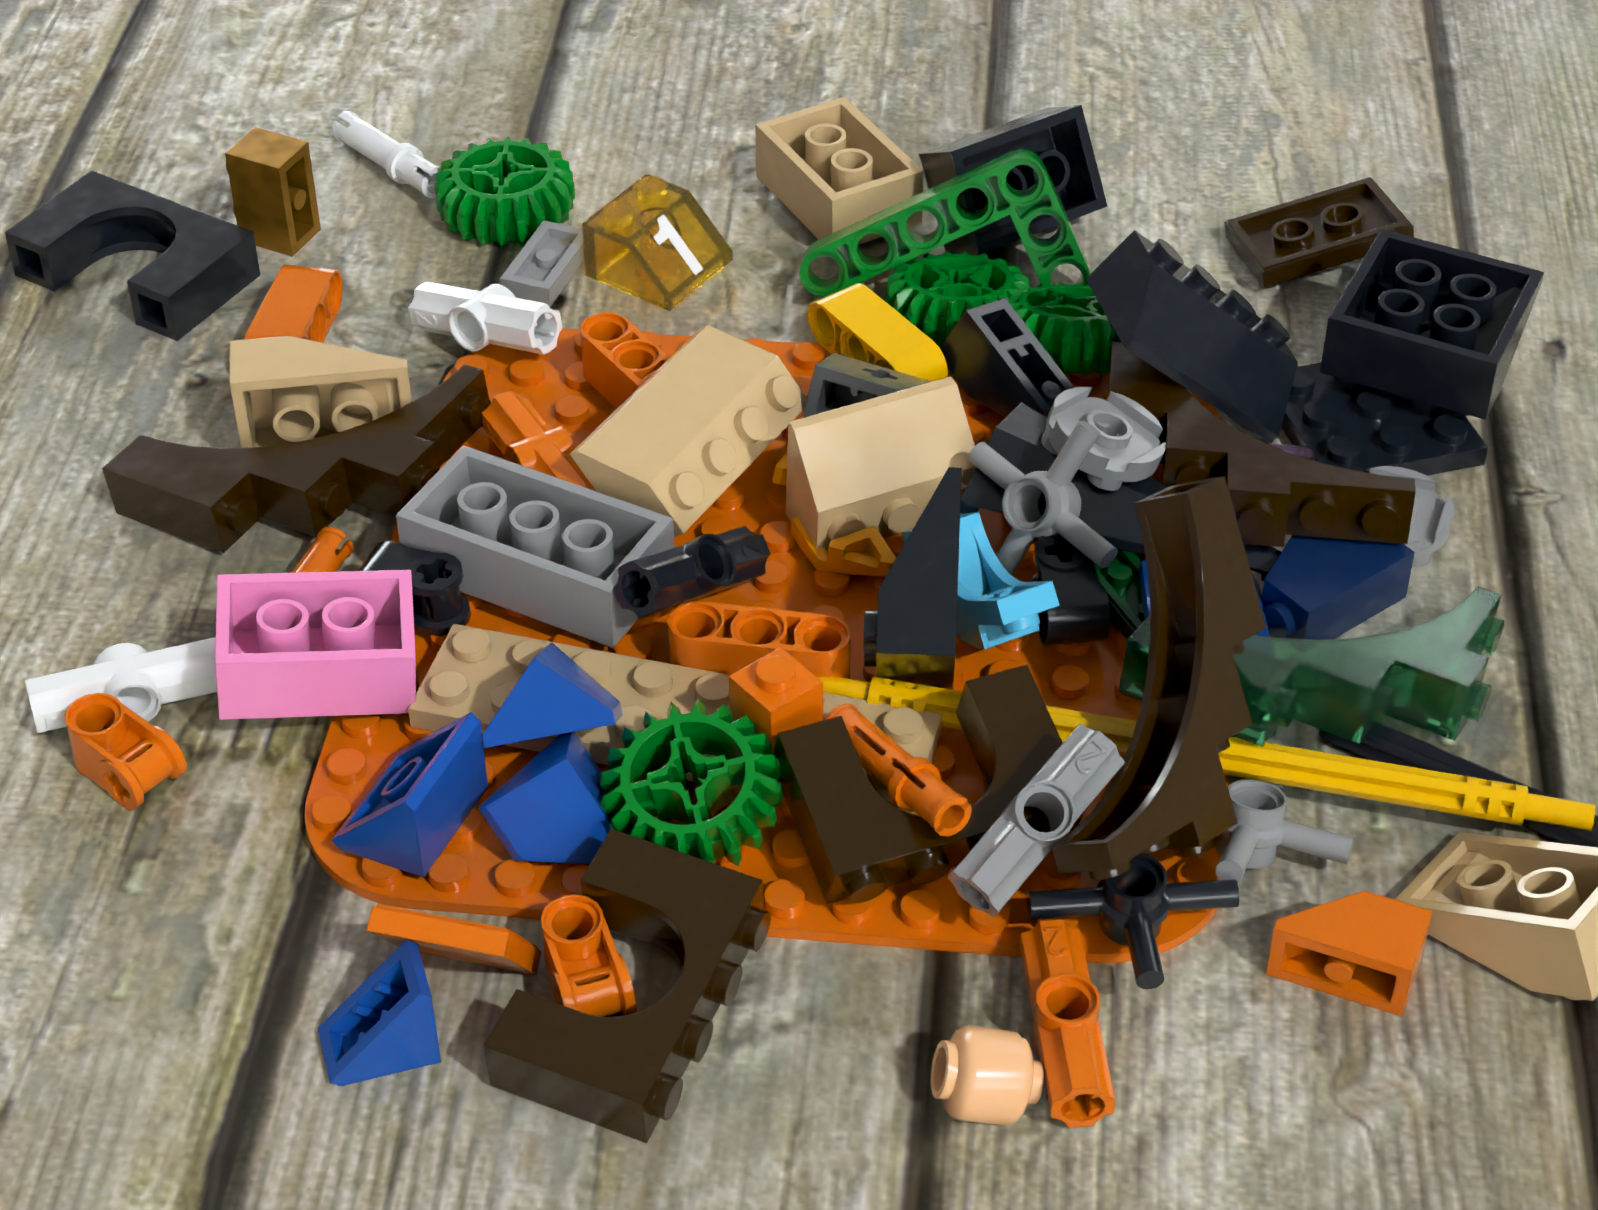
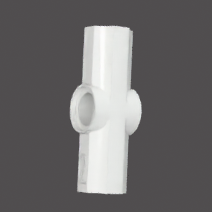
(486, 317)
(132, 675)

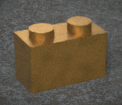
(274, 190)

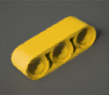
(870, 330)

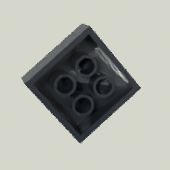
(1430, 323)

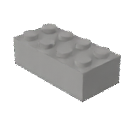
(534, 541)

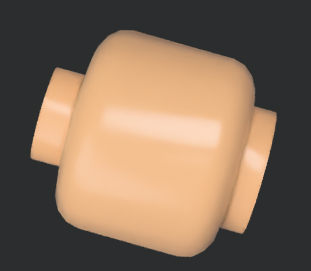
(986, 1075)

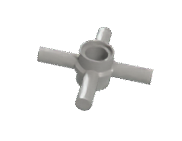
(1061, 497)
(1263, 828)

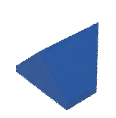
(551, 700)
(552, 806)
(383, 1023)

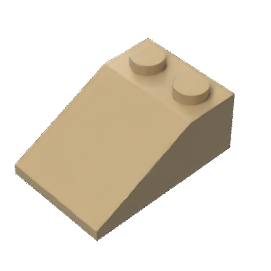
(309, 389)
(1517, 909)

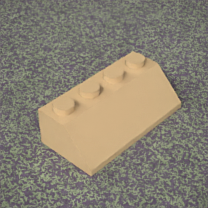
(692, 427)

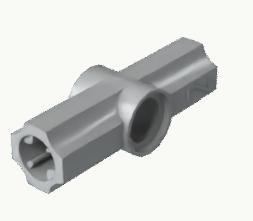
(1011, 846)

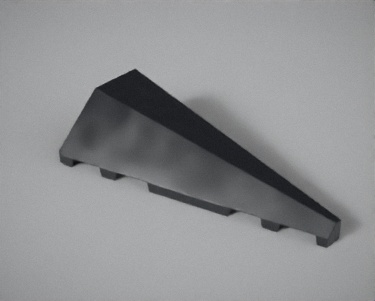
(1105, 511)

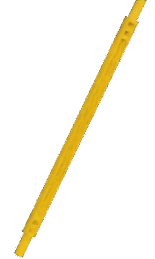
(1281, 763)

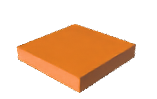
(455, 938)

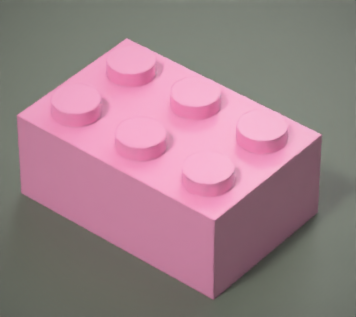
(315, 644)

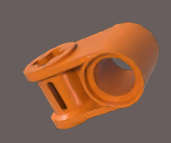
(120, 748)
(583, 959)

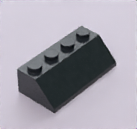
(1197, 332)

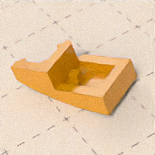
(852, 554)

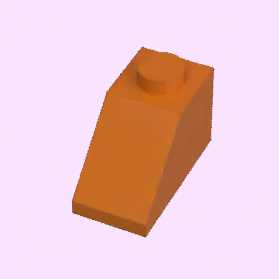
(1353, 949)

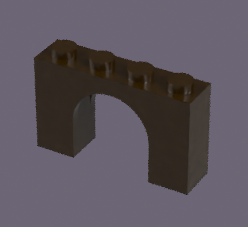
(865, 842)
(631, 1066)

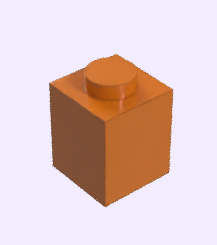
(776, 694)

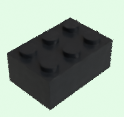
(1062, 144)

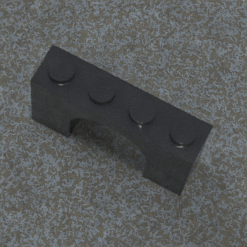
(99, 216)

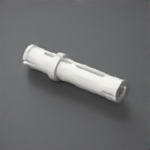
(400, 160)

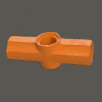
(529, 440)
(1066, 1024)

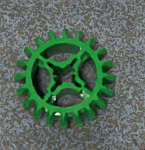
(504, 190)
(942, 287)
(1068, 326)
(739, 769)

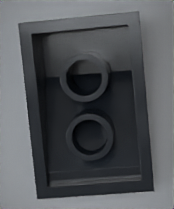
(917, 602)

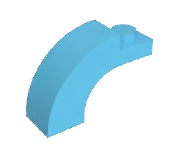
(989, 600)

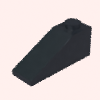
(1002, 360)

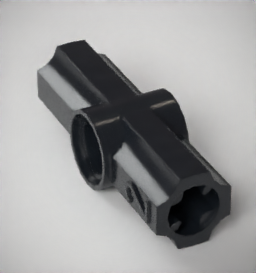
(691, 571)

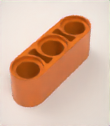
(299, 304)
(617, 356)
(733, 636)

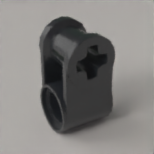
(429, 584)
(1081, 597)

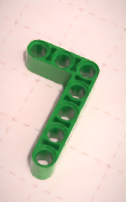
(953, 224)

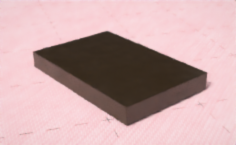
(1314, 231)

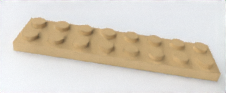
(483, 666)

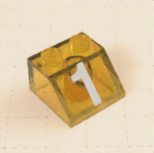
(653, 243)

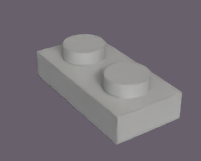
(545, 263)

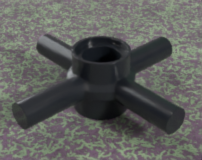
(1134, 909)

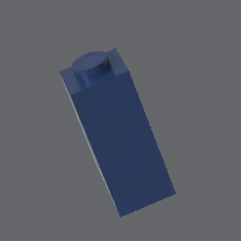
(1332, 585)

